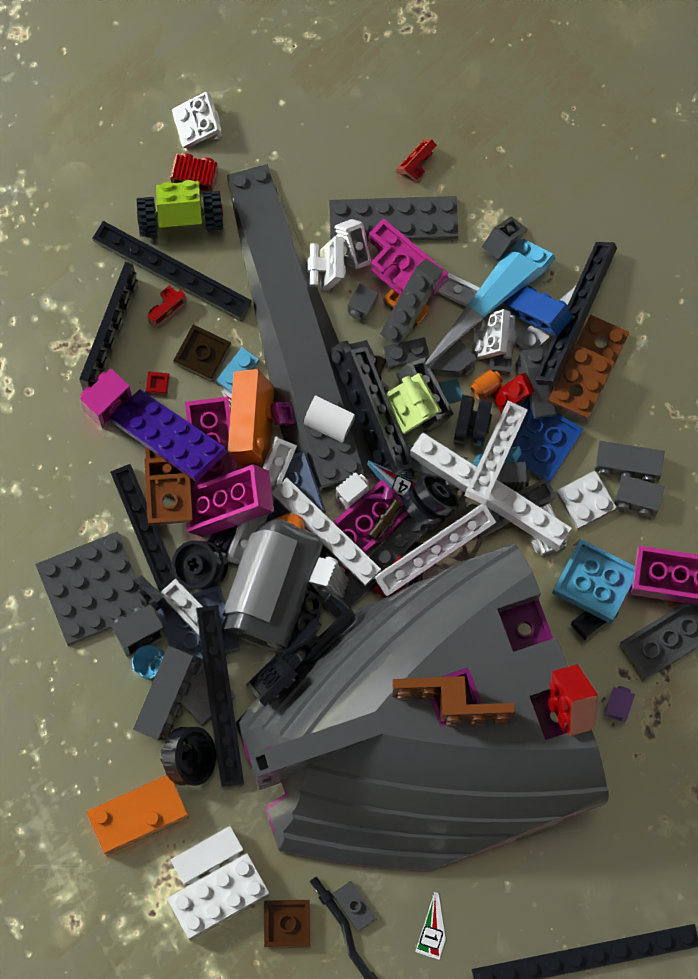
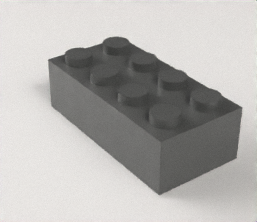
(166, 693)

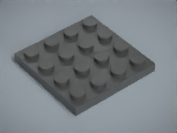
(90, 587)

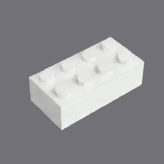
(218, 897)

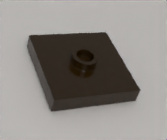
(202, 352)

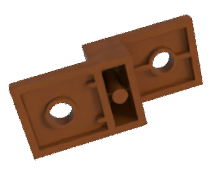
(588, 367)
(164, 481)
(452, 700)

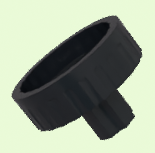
(185, 764)

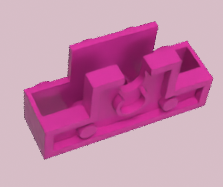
(397, 257)

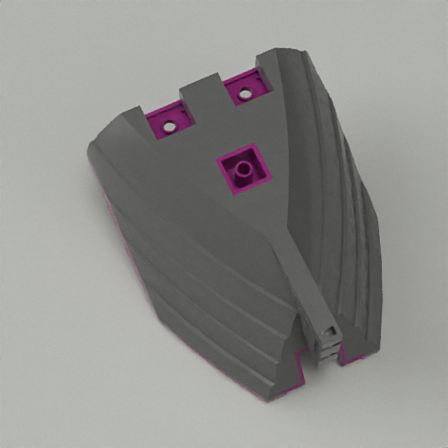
(382, 774)

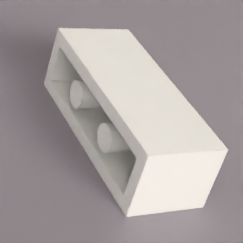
(207, 856)

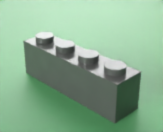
(411, 302)

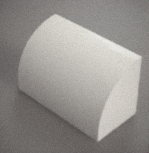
(329, 419)

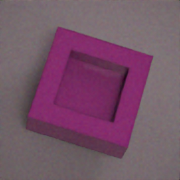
(283, 414)

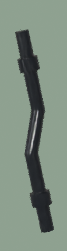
(326, 898)

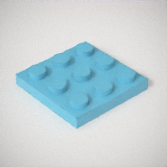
(595, 581)

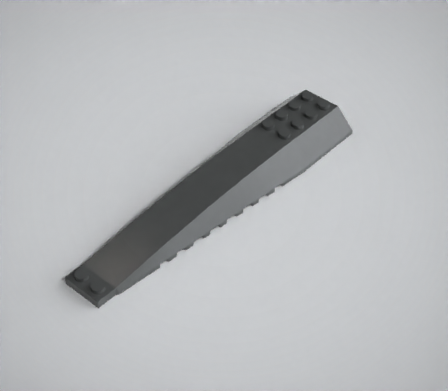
(293, 327)

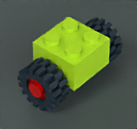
(179, 206)

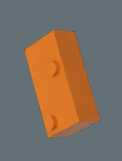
(250, 418)
(137, 815)

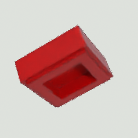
(157, 383)

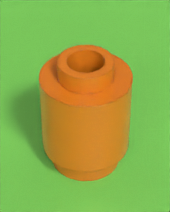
(486, 384)

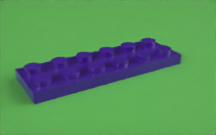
(168, 435)

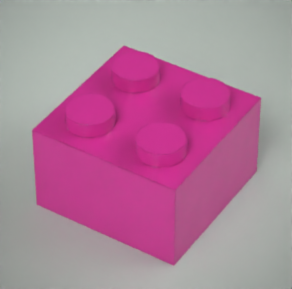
(105, 397)

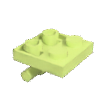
(412, 402)

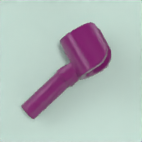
(387, 496)

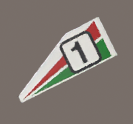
(433, 933)

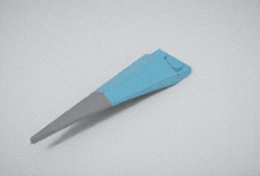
(509, 276)

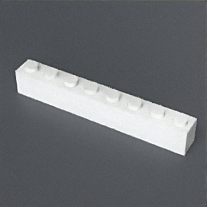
(501, 498)

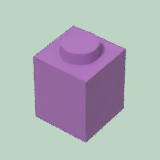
(619, 704)

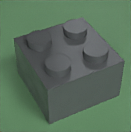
(138, 629)

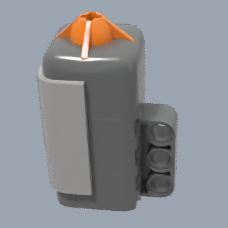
(273, 585)

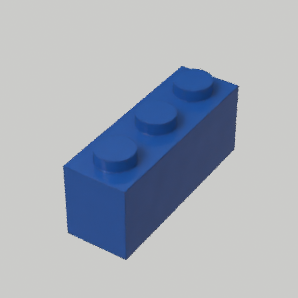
(539, 310)

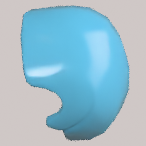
(147, 660)

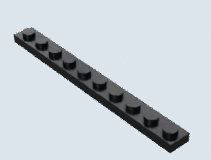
(593, 955)

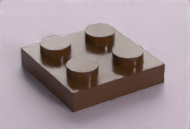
(286, 923)

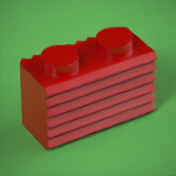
(195, 169)

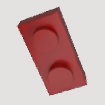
(514, 391)

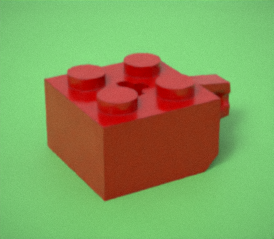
(573, 700)

